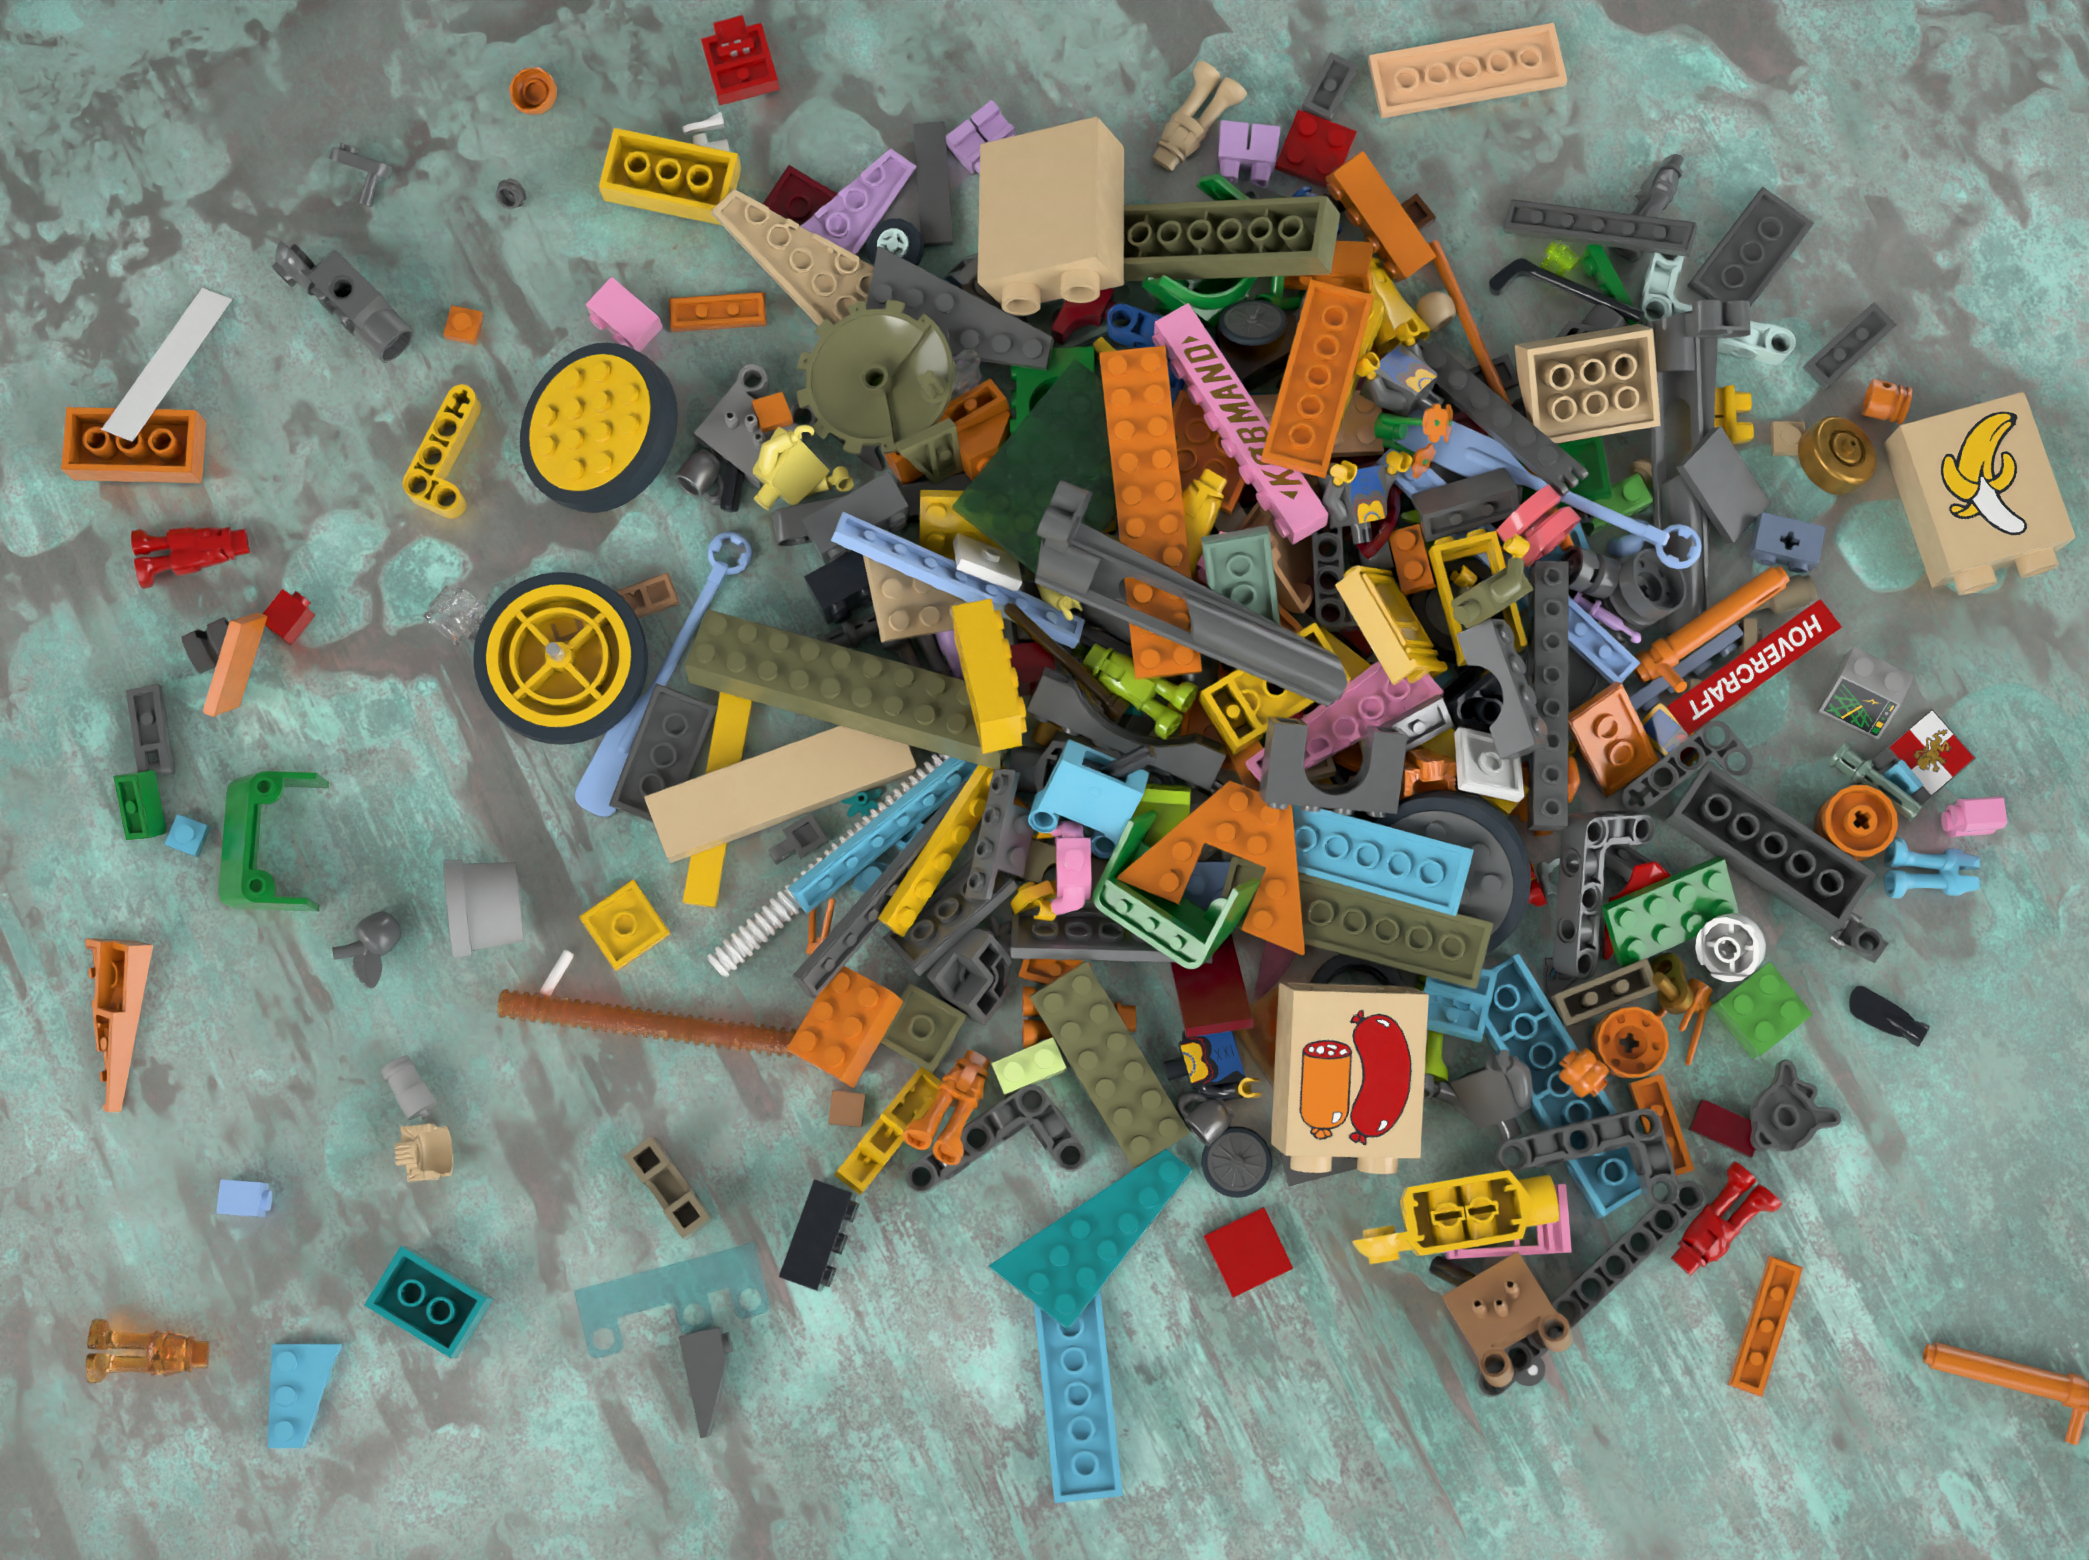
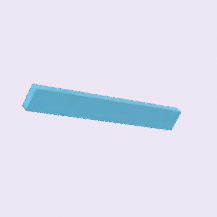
(880, 833)

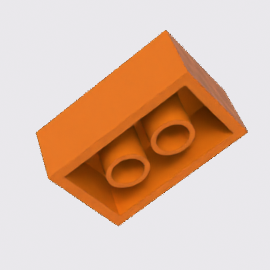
(845, 1025)

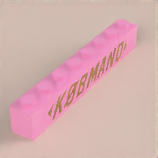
(1238, 422)

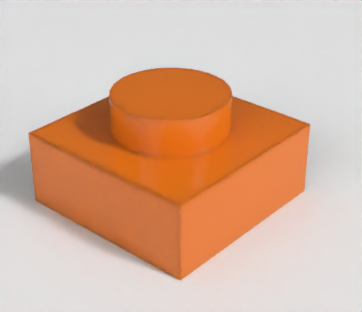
(463, 325)

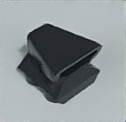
(1474, 699)

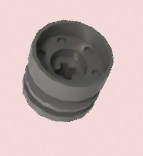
(1646, 591)

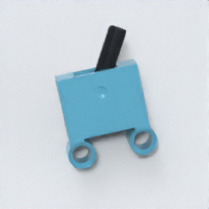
(1093, 792)

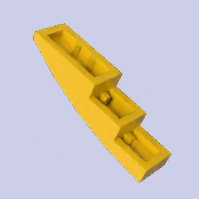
(886, 1134)

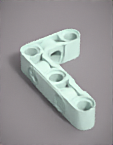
(1658, 296)

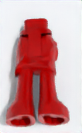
(1710, 1235)

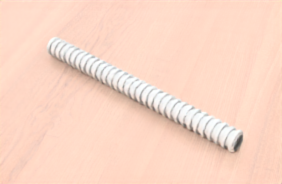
(785, 904)

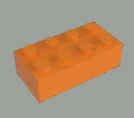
(163, 451)

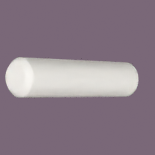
(557, 972)

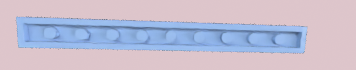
(1584, 633)

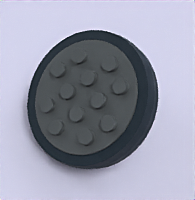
(1500, 867)

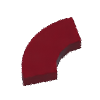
(1383, 528)

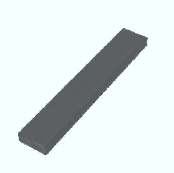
(1600, 227)

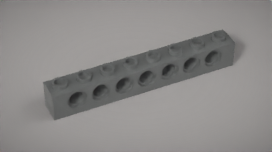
(1549, 680)

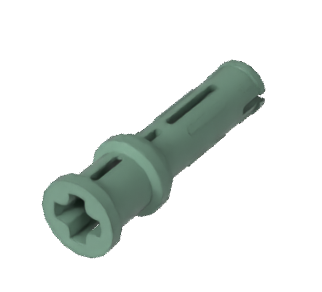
(1907, 807)

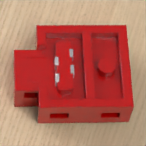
(739, 60)

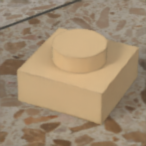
(1785, 437)

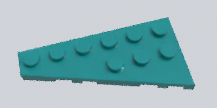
(1079, 1252)

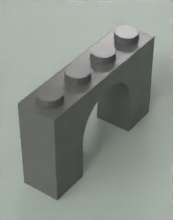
(1371, 790)

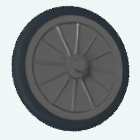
(1252, 322)
(1237, 1162)

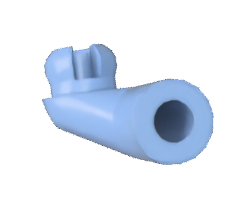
(1627, 544)

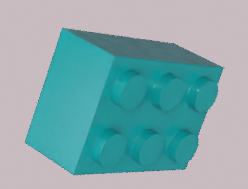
(429, 1302)

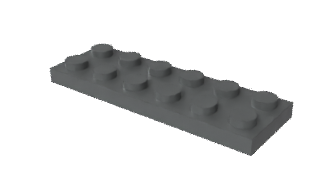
(1078, 936)

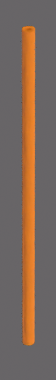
(1475, 340)

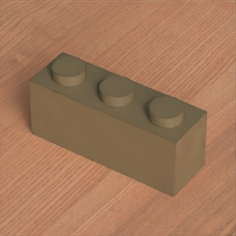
(1604, 993)

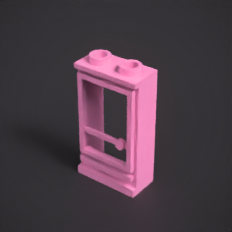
(1551, 1237)

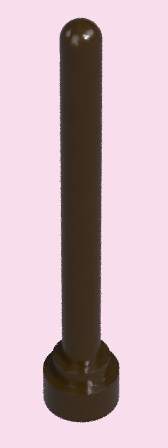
(1112, 704)

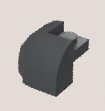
(973, 975)

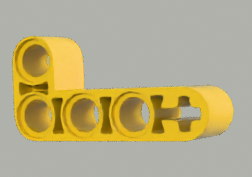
(449, 447)

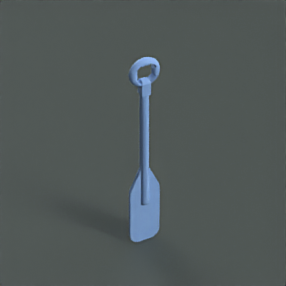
(1474, 454)
(607, 764)

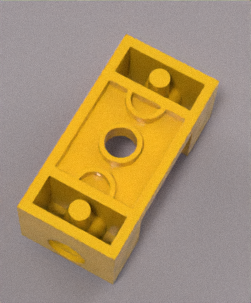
(1242, 703)

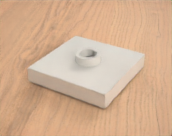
(987, 562)
(1482, 769)

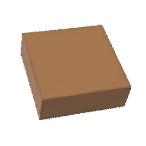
(847, 1109)

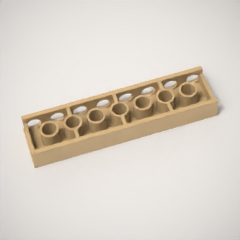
(774, 788)

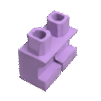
(983, 127)
(1258, 159)

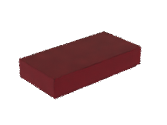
(1723, 1127)

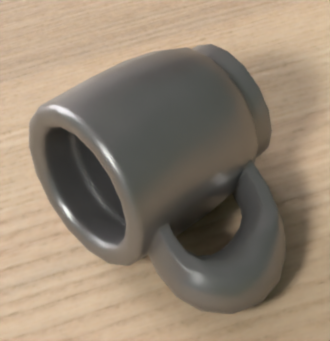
(698, 476)
(1208, 1119)

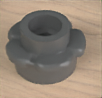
(510, 193)

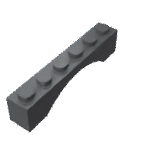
(1186, 756)

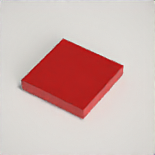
(1248, 1252)

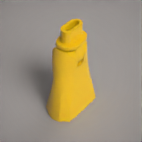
(1395, 310)
(1201, 511)

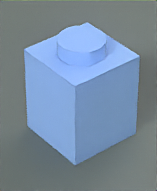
(244, 1198)

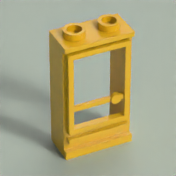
(1476, 543)
(1389, 624)

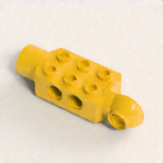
(1463, 1215)

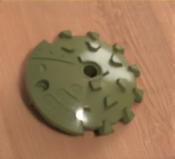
(871, 345)

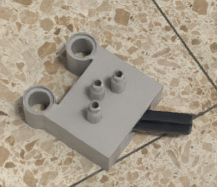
(735, 436)

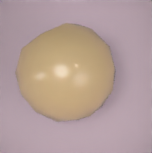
(1436, 310)

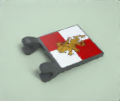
(1929, 752)

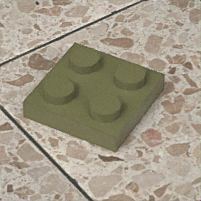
(923, 1028)

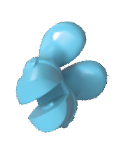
(1948, 865)

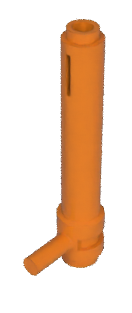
(1667, 652)
(2069, 1389)

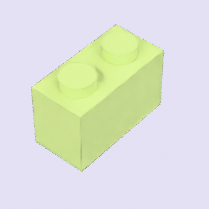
(1029, 1066)

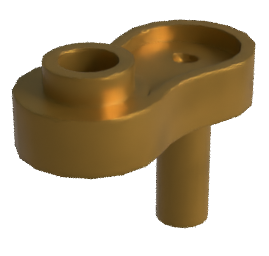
(1670, 978)

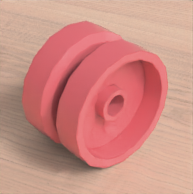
(1540, 528)

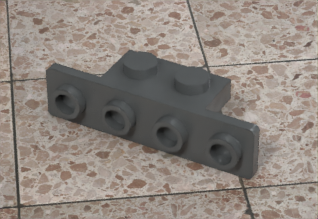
(1002, 837)

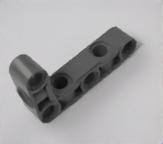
(1583, 883)
(1000, 1124)
(1648, 1151)

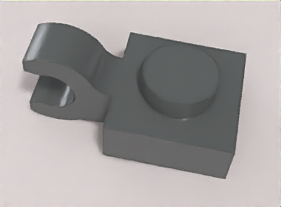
(802, 837)

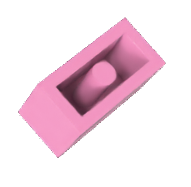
(623, 316)

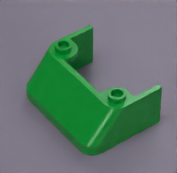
(239, 880)
(1178, 931)

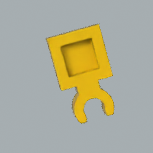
(1030, 892)

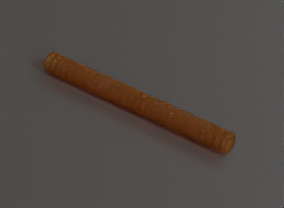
(644, 1023)

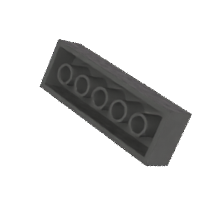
(1770, 847)

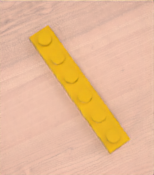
(938, 853)

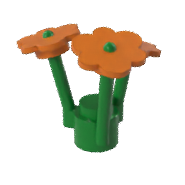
(1435, 423)

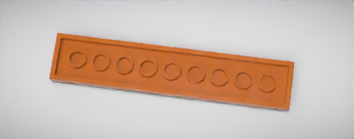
(1148, 498)

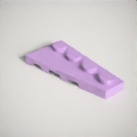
(862, 204)

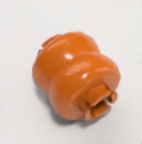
(1583, 1072)

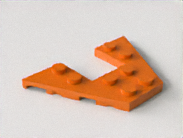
(1245, 827)

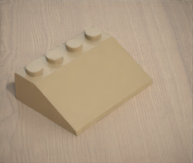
(1590, 383)

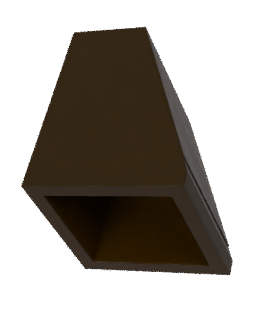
(1261, 362)

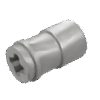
(410, 1090)

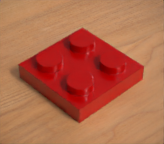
(1314, 148)

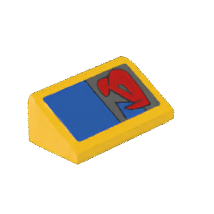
(1667, 734)

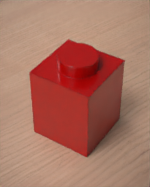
(288, 615)

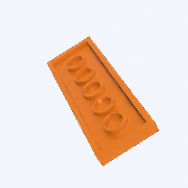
(1317, 378)

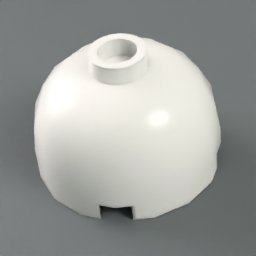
(1730, 947)

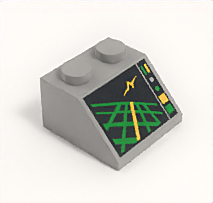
(1865, 693)

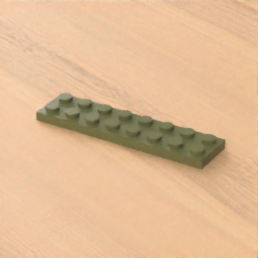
(1382, 928)

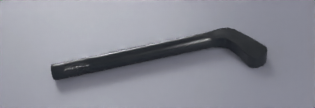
(1523, 267)

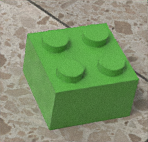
(1761, 1010)

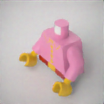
(1072, 870)

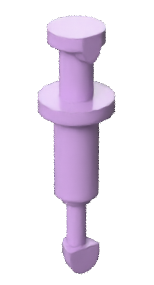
(1606, 617)

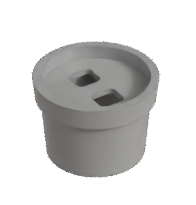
(482, 905)

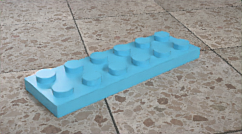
(1381, 859)
(1079, 1406)

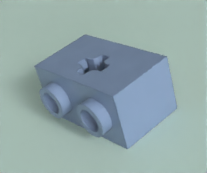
(1802, 538)

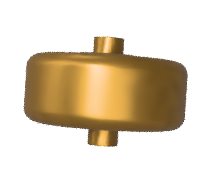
(1837, 455)

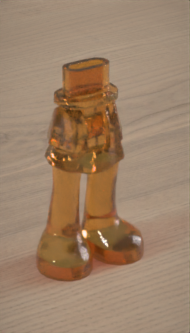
(165, 1354)

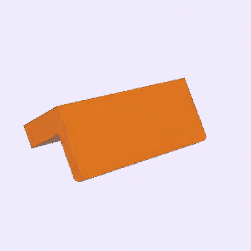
(1348, 270)

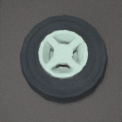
(890, 233)

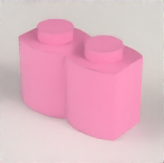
(1974, 816)

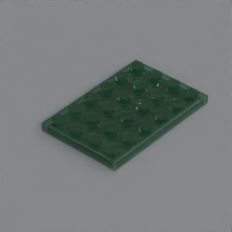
(1055, 442)

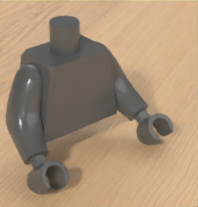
(1489, 1093)

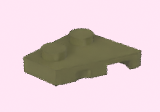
(934, 451)

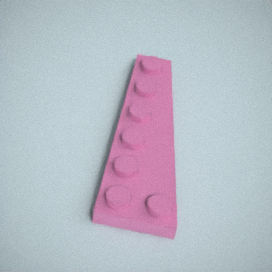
(1366, 701)

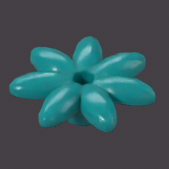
(863, 806)

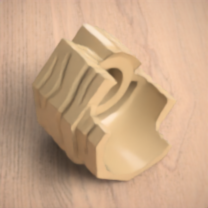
(425, 1152)

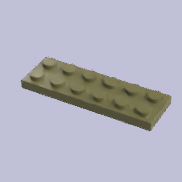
(1109, 1064)

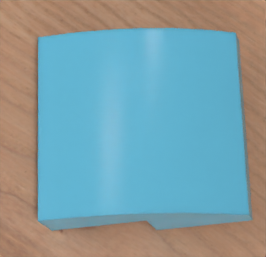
(1460, 1009)

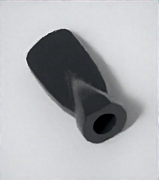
(1885, 1016)

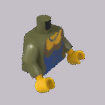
(1494, 593)

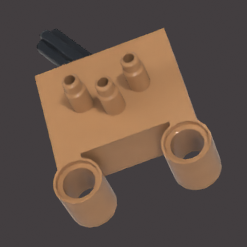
(1499, 1311)

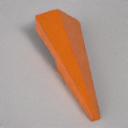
(119, 989)

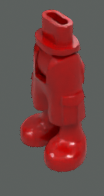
(189, 549)

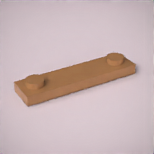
(644, 598)

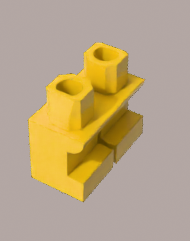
(1727, 404)

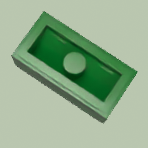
(140, 805)

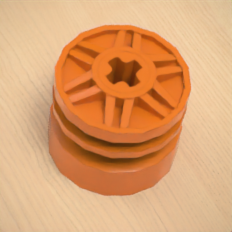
(1643, 1029)

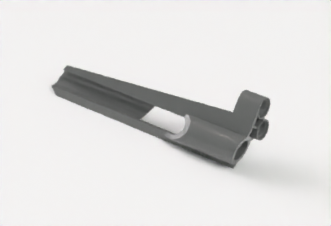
(1687, 371)
(1089, 570)

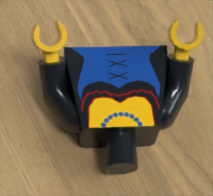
(1211, 1067)

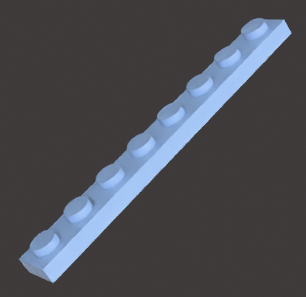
(943, 575)

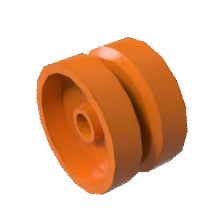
(1871, 812)

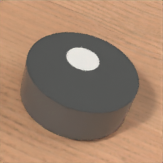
(1533, 1374)

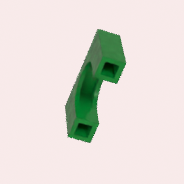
(1034, 383)

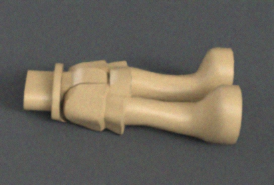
(1183, 132)

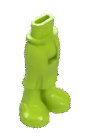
(1117, 675)

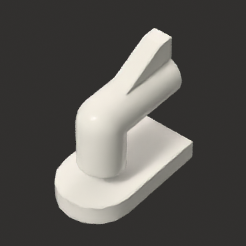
(712, 123)

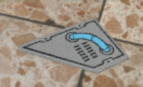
(1554, 981)

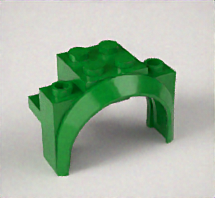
(1209, 295)

